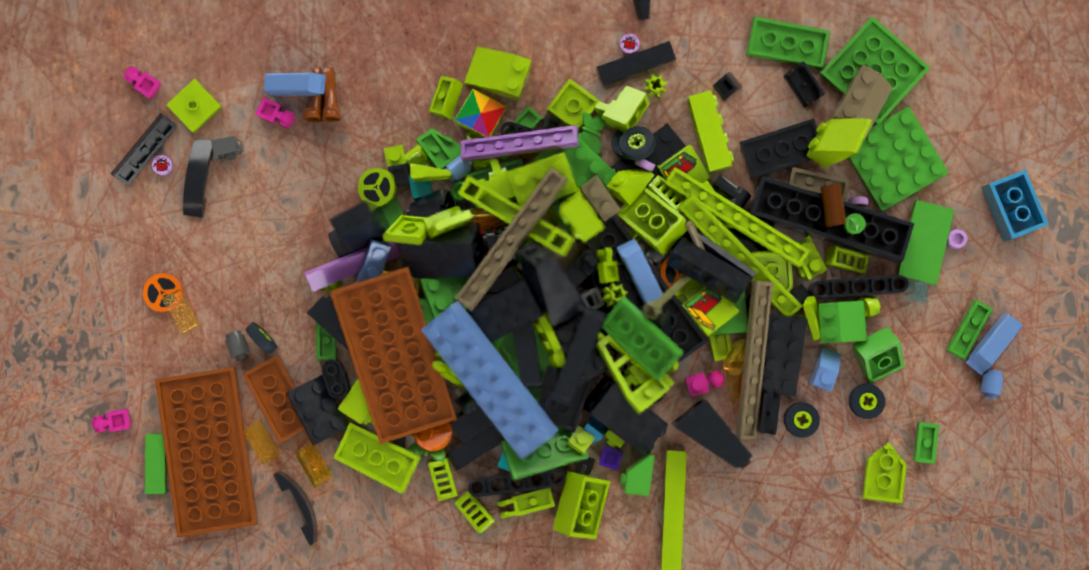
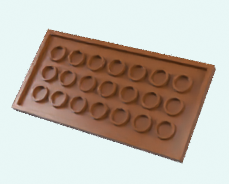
(393, 355)
(206, 452)

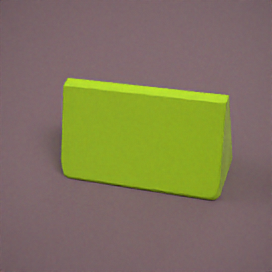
(446, 97)

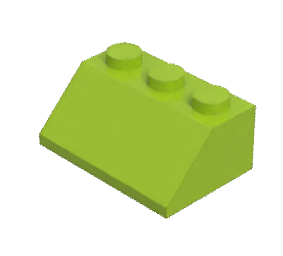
(581, 505)

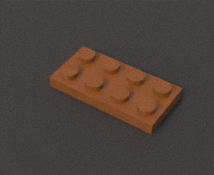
(268, 385)

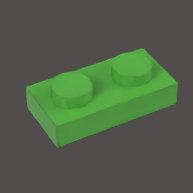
(926, 442)

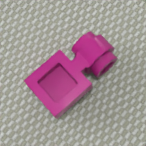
(145, 83)
(271, 111)
(698, 383)
(115, 420)

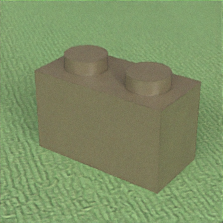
(600, 198)

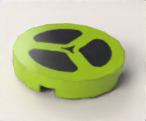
(377, 186)

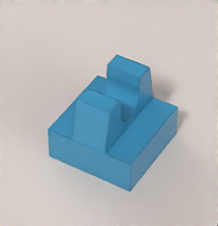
(595, 428)

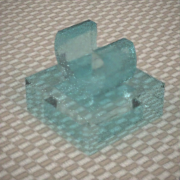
(921, 292)

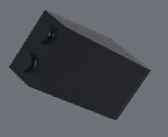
(360, 225)
(446, 255)
(549, 284)
(615, 412)
(710, 431)

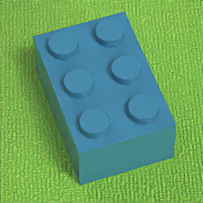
(1014, 205)

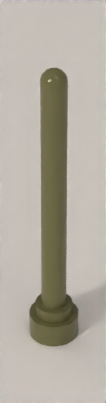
(653, 308)

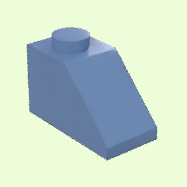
(825, 370)

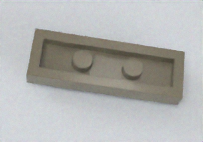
(813, 181)

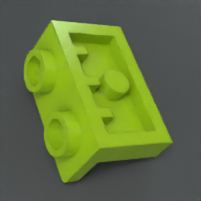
(446, 221)
(813, 264)

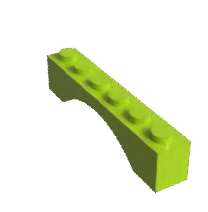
(507, 210)

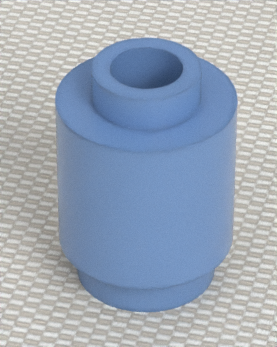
(459, 168)
(992, 384)

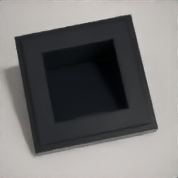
(727, 85)

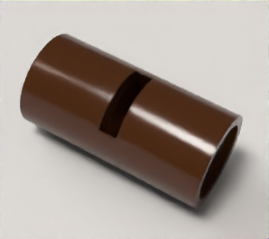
(833, 205)

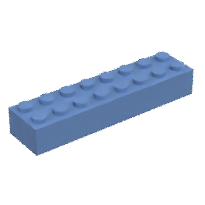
(490, 380)

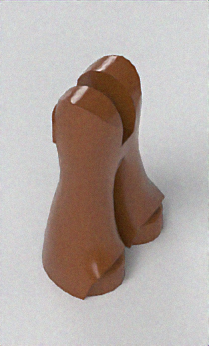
(331, 111)

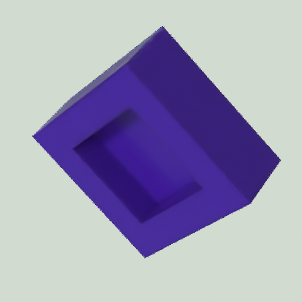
(610, 457)

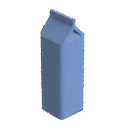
(294, 84)
(639, 271)
(994, 343)

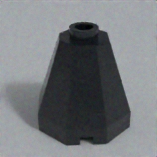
(431, 204)

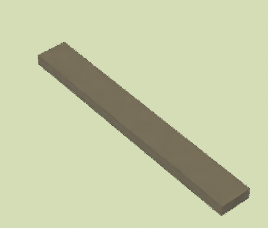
(511, 239)
(754, 360)

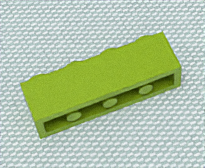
(709, 132)

